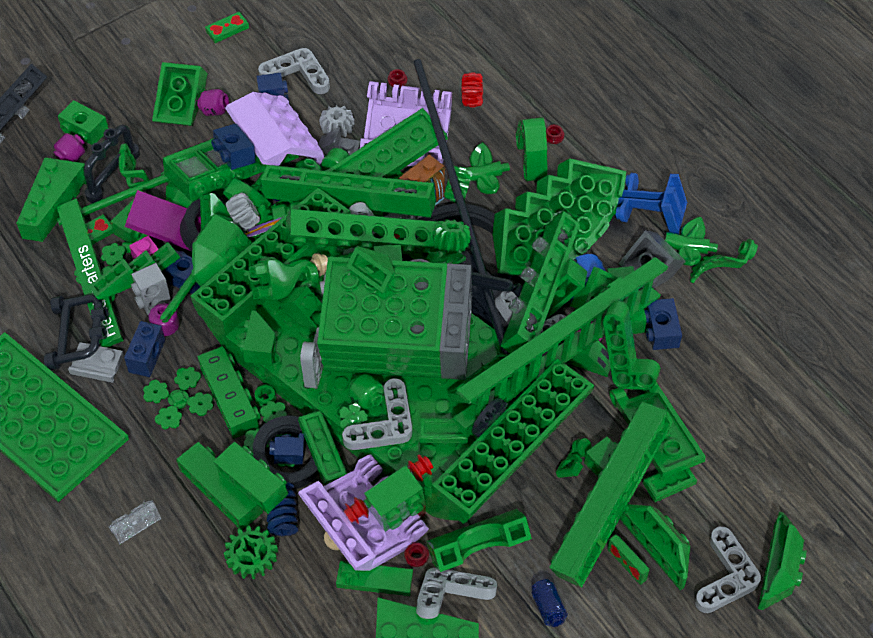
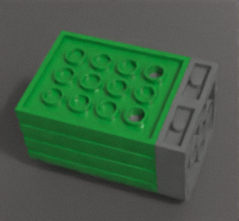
(407, 331)

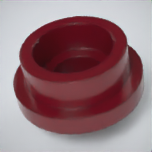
(397, 77)
(554, 134)
(416, 548)

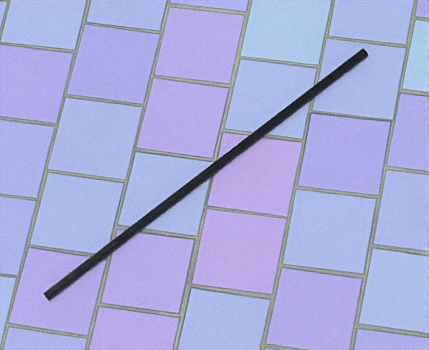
(474, 248)

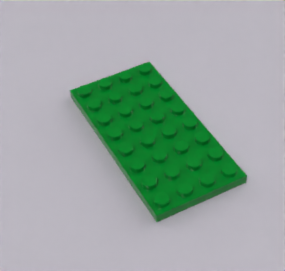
(49, 425)

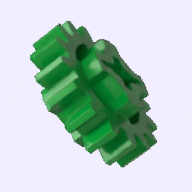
(243, 560)

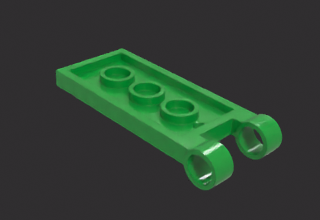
(679, 447)

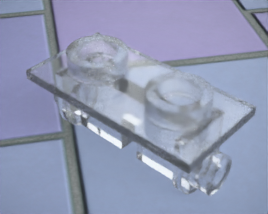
(138, 520)

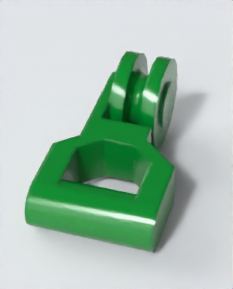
(572, 464)

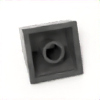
(651, 246)

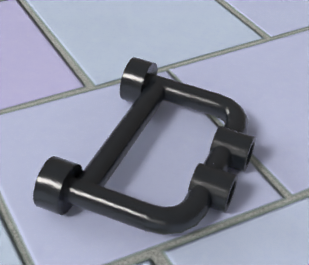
(93, 191)
(63, 306)

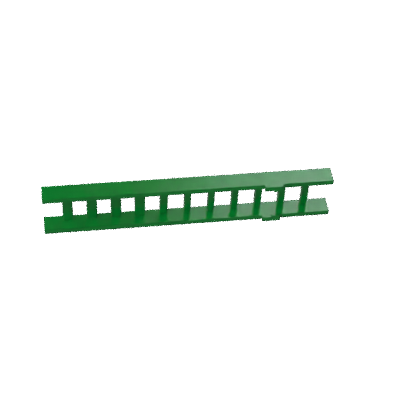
(532, 351)

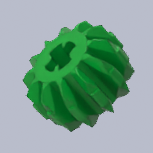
(464, 177)
(451, 236)

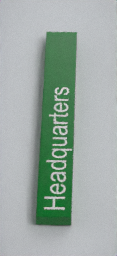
(87, 263)

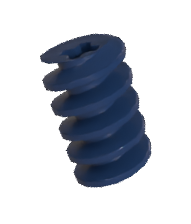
(282, 518)

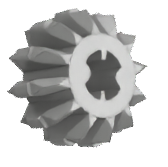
(337, 117)
(243, 211)

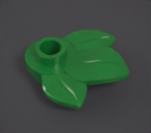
(438, 256)

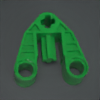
(532, 138)

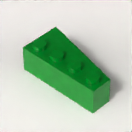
(54, 185)
(402, 621)

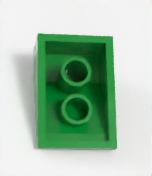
(178, 93)

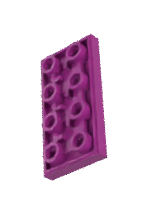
(158, 218)

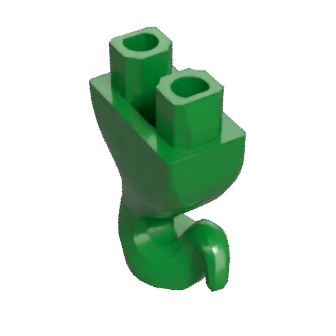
(279, 278)

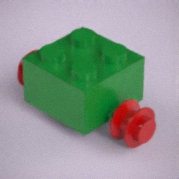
(393, 497)

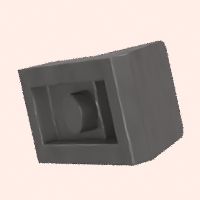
(334, 140)

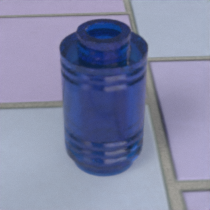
(549, 603)

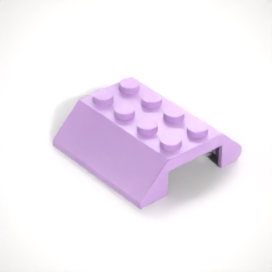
(387, 112)
(273, 128)
(366, 543)

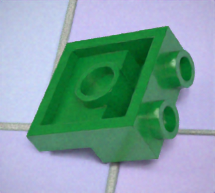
(596, 284)

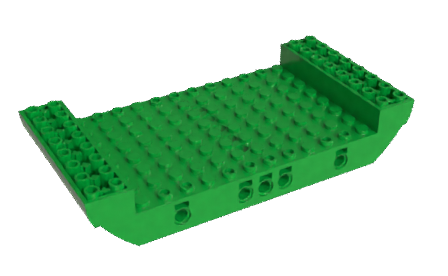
(461, 472)

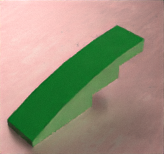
(120, 276)

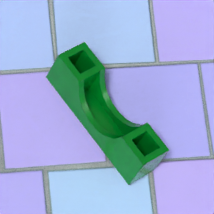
(502, 530)

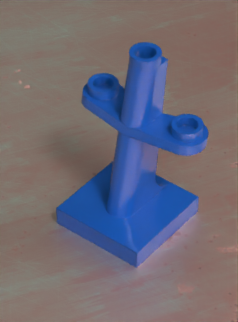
(670, 202)

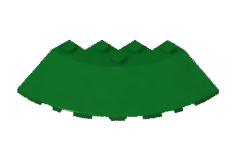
(580, 189)

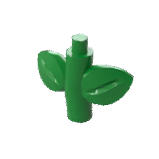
(484, 170)
(691, 241)

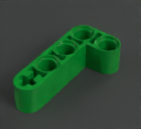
(625, 367)

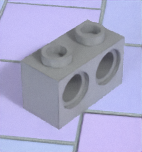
(150, 288)

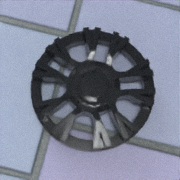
(489, 416)

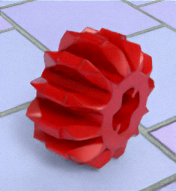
(472, 89)

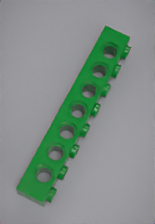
(364, 225)

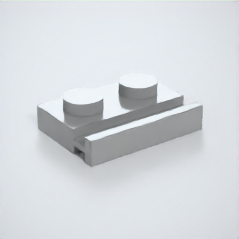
(100, 366)

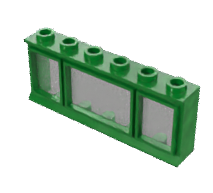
(202, 171)

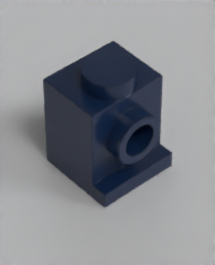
(287, 449)

